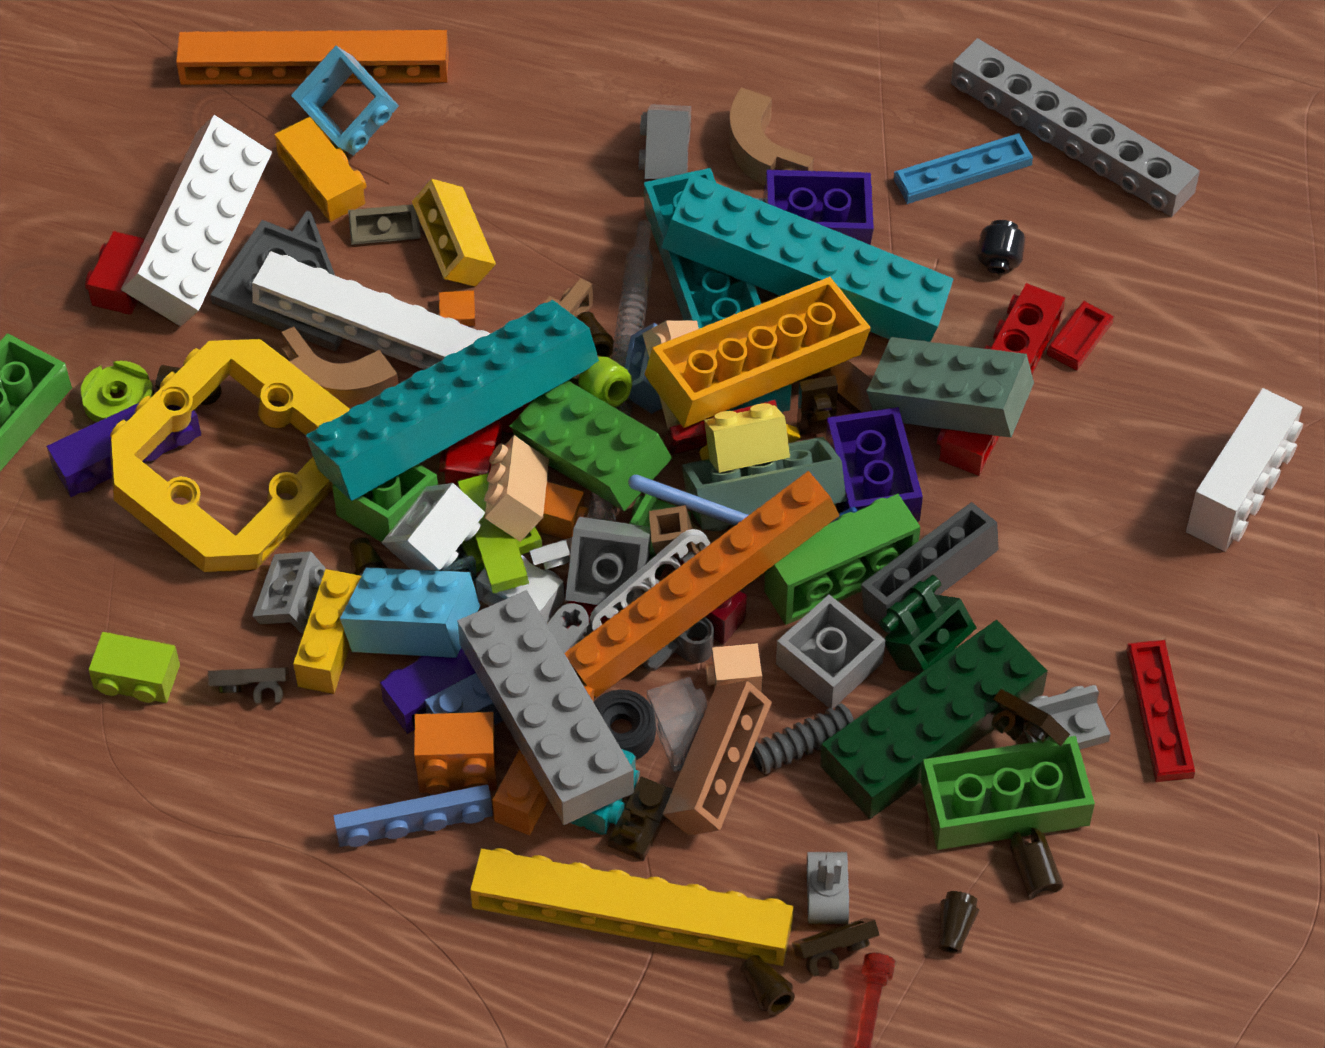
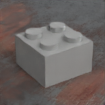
(604, 558)
(830, 651)

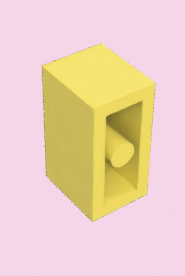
(747, 437)

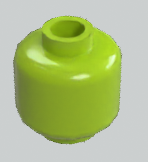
(607, 381)

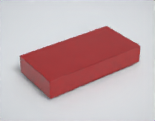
(1080, 335)

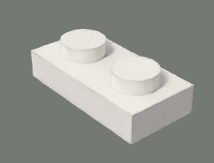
(552, 554)

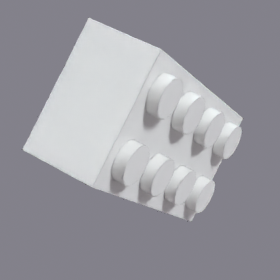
(1244, 470)

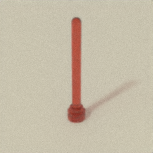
(877, 971)

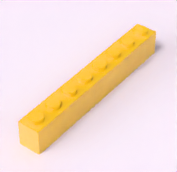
(631, 906)

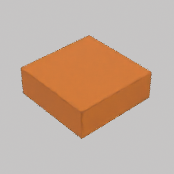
(459, 306)

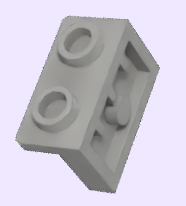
(290, 589)
(1077, 713)

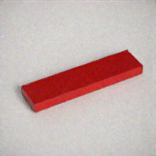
(1160, 711)

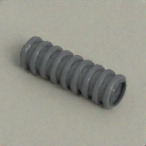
(800, 739)

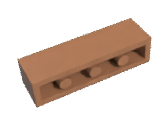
(717, 758)

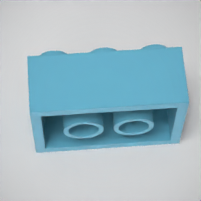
(409, 611)

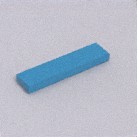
(963, 168)

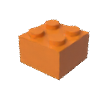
(455, 751)

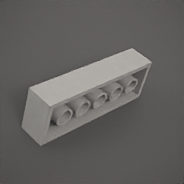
(545, 707)

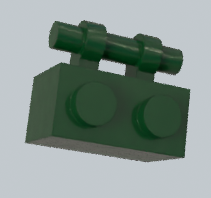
(929, 631)

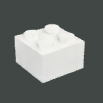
(434, 528)

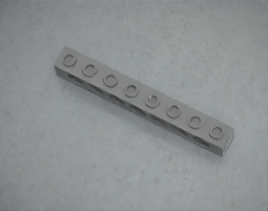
(1075, 127)

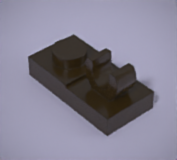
(816, 403)
(232, 680)
(1020, 713)
(641, 819)
(851, 935)

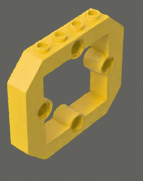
(187, 525)

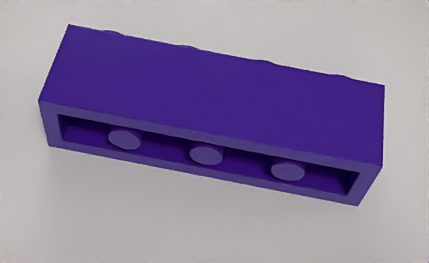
(85, 458)
(407, 689)

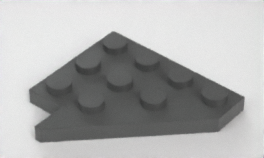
(235, 287)

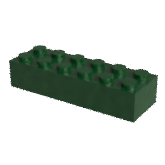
(930, 717)

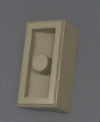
(383, 224)

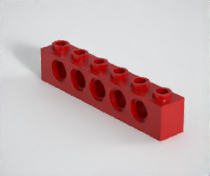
(1028, 331)

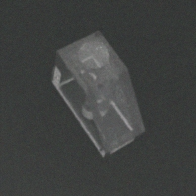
(678, 717)

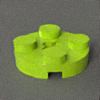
(101, 382)

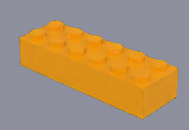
(756, 351)

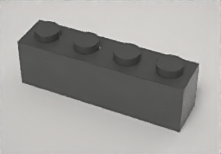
(945, 552)

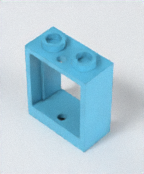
(316, 92)

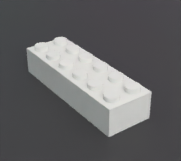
(196, 221)

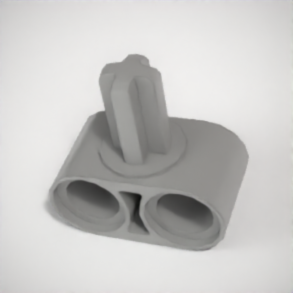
(827, 888)

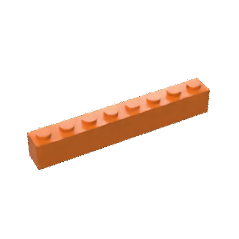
(293, 55)
(702, 583)

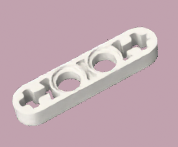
(645, 577)

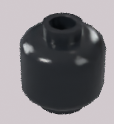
(1001, 246)

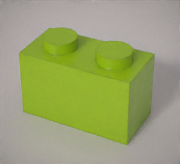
(134, 667)

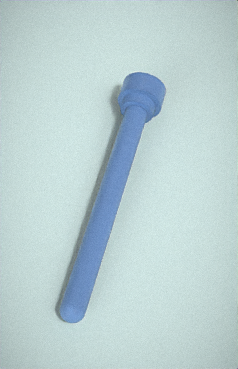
(683, 498)

